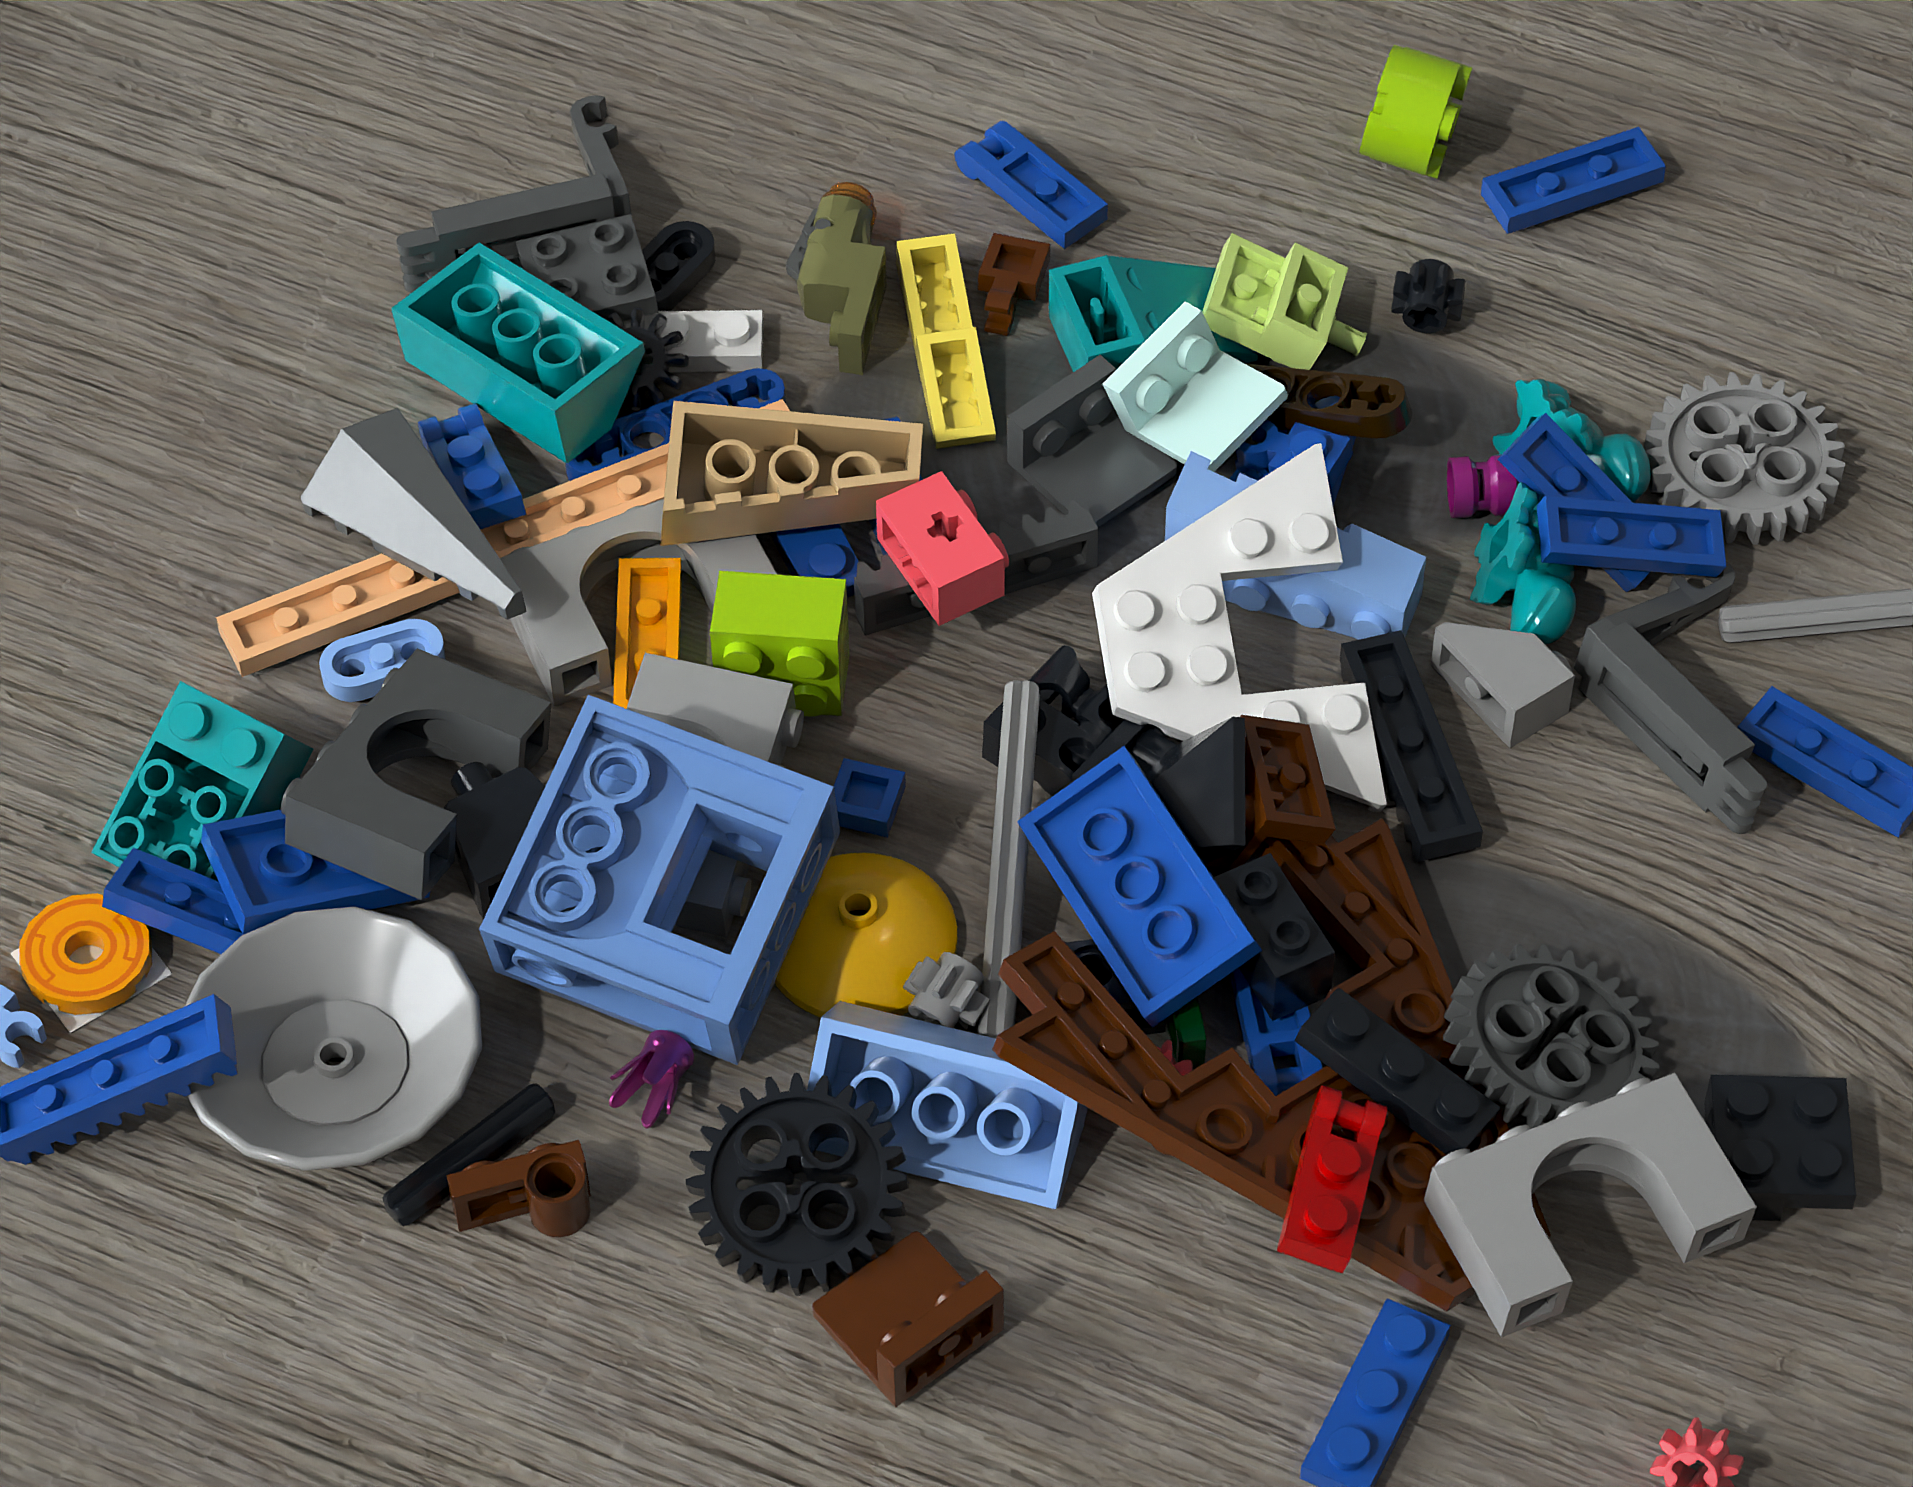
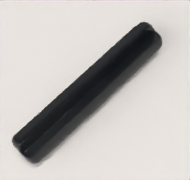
(482, 1142)

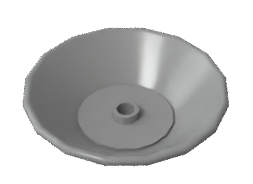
(331, 990)

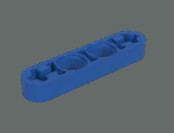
(658, 417)

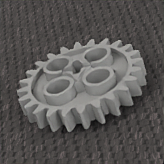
(1745, 455)

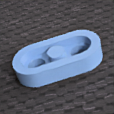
(374, 656)

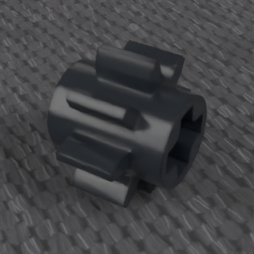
(1428, 296)

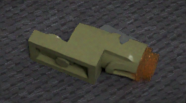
(840, 271)

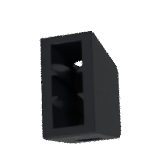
(490, 824)

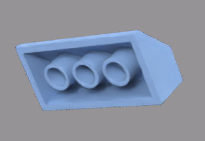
(951, 1103)

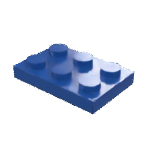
(272, 879)

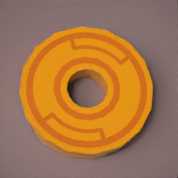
(85, 986)

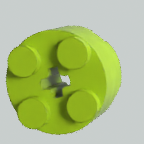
(1415, 110)

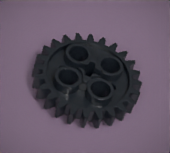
(794, 1243)

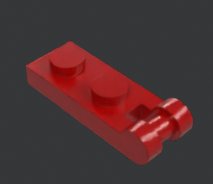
(1331, 1181)

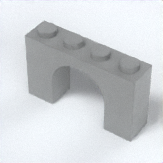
(569, 569)
(735, 711)
(1641, 1136)

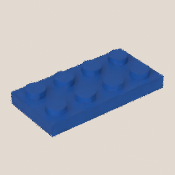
(1139, 886)

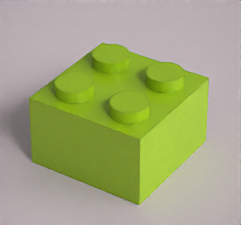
(785, 633)

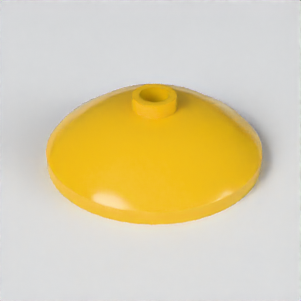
(871, 954)

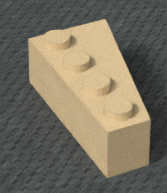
(779, 470)

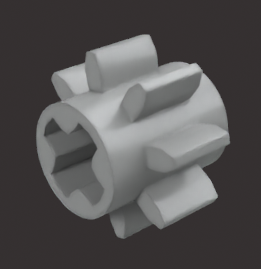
(946, 991)

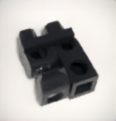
(1074, 747)

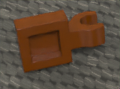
(1008, 272)

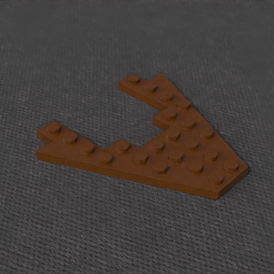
(1222, 1112)

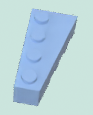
(1363, 598)

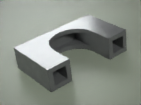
(421, 711)

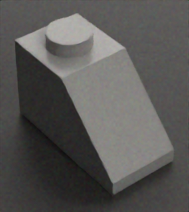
(1504, 677)

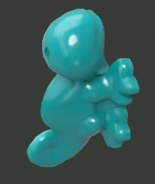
(1616, 454)
(1512, 562)

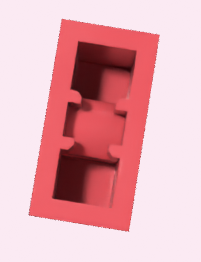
(942, 547)

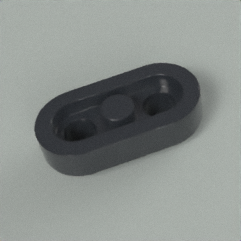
(670, 274)

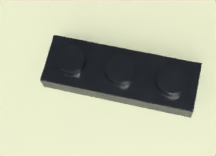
(1396, 1073)

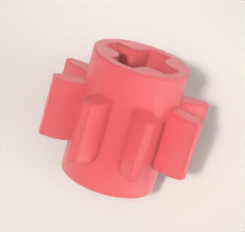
(1696, 1445)

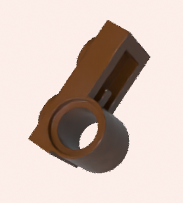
(518, 1186)

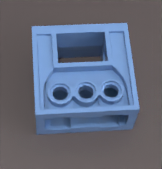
(616, 856)

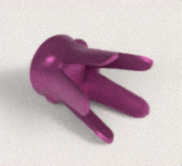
(658, 1064)

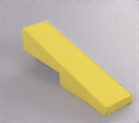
(945, 341)

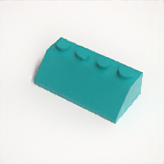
(519, 350)

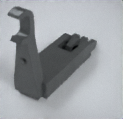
(527, 213)
(1666, 711)

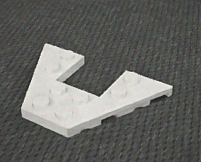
(1171, 633)

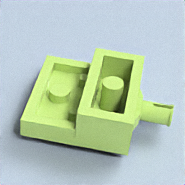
(1279, 302)

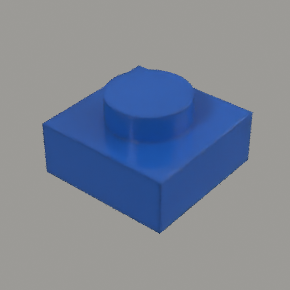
(868, 796)

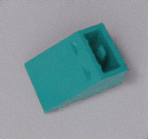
(1119, 302)
(196, 771)

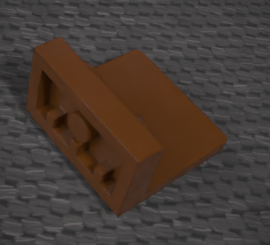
(1281, 789)
(910, 1316)

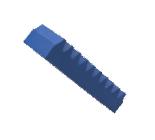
(116, 1079)

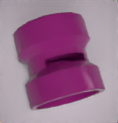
(1481, 491)

